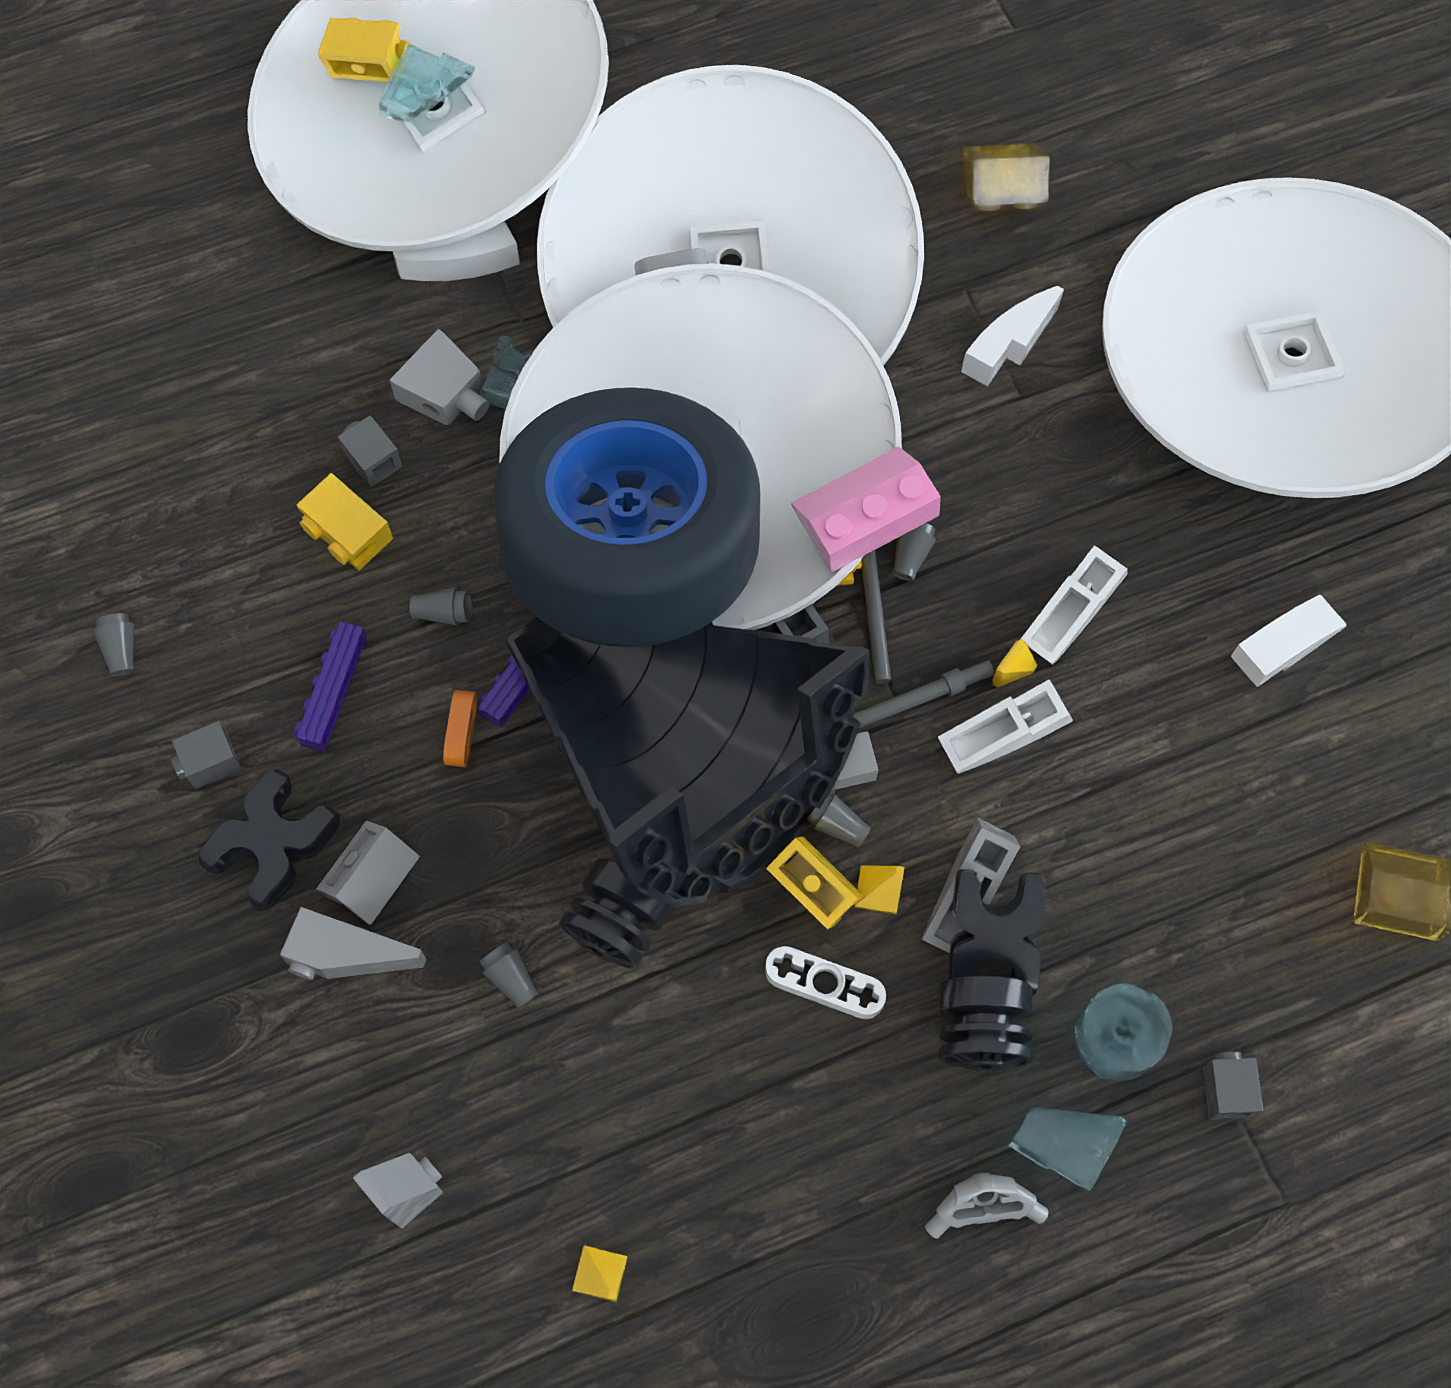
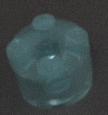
(1129, 1009)

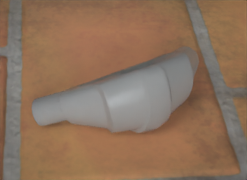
(985, 1200)

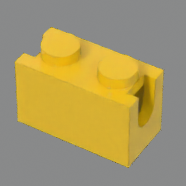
(361, 49)
(344, 522)
(814, 882)

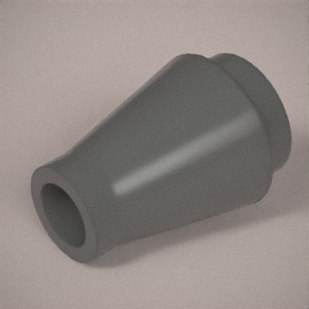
(912, 550)
(444, 606)
(116, 642)
(838, 821)
(508, 973)

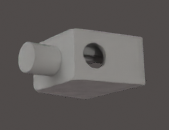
(440, 382)

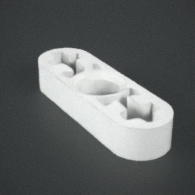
(791, 981)

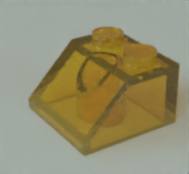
(1006, 175)
(1404, 892)

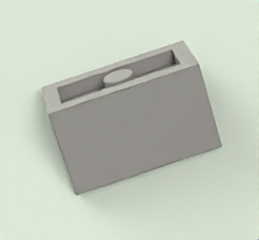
(368, 871)

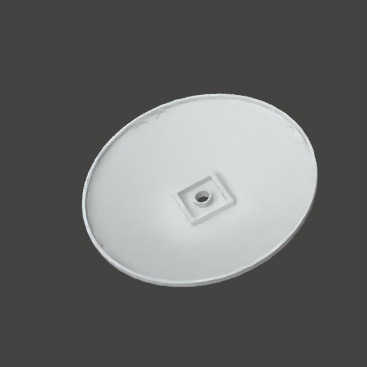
(453, 168)
(746, 170)
(1273, 266)
(764, 360)

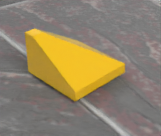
(1015, 665)
(880, 888)
(599, 1273)

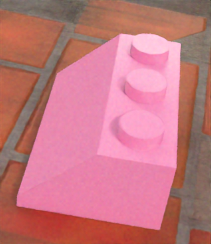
(868, 508)

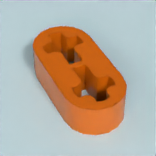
(460, 728)

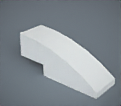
(464, 259)
(1011, 335)
(1074, 605)
(1287, 639)
(1005, 727)

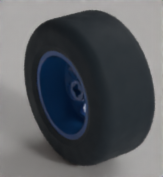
(628, 582)

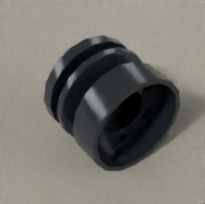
(613, 920)
(985, 1016)

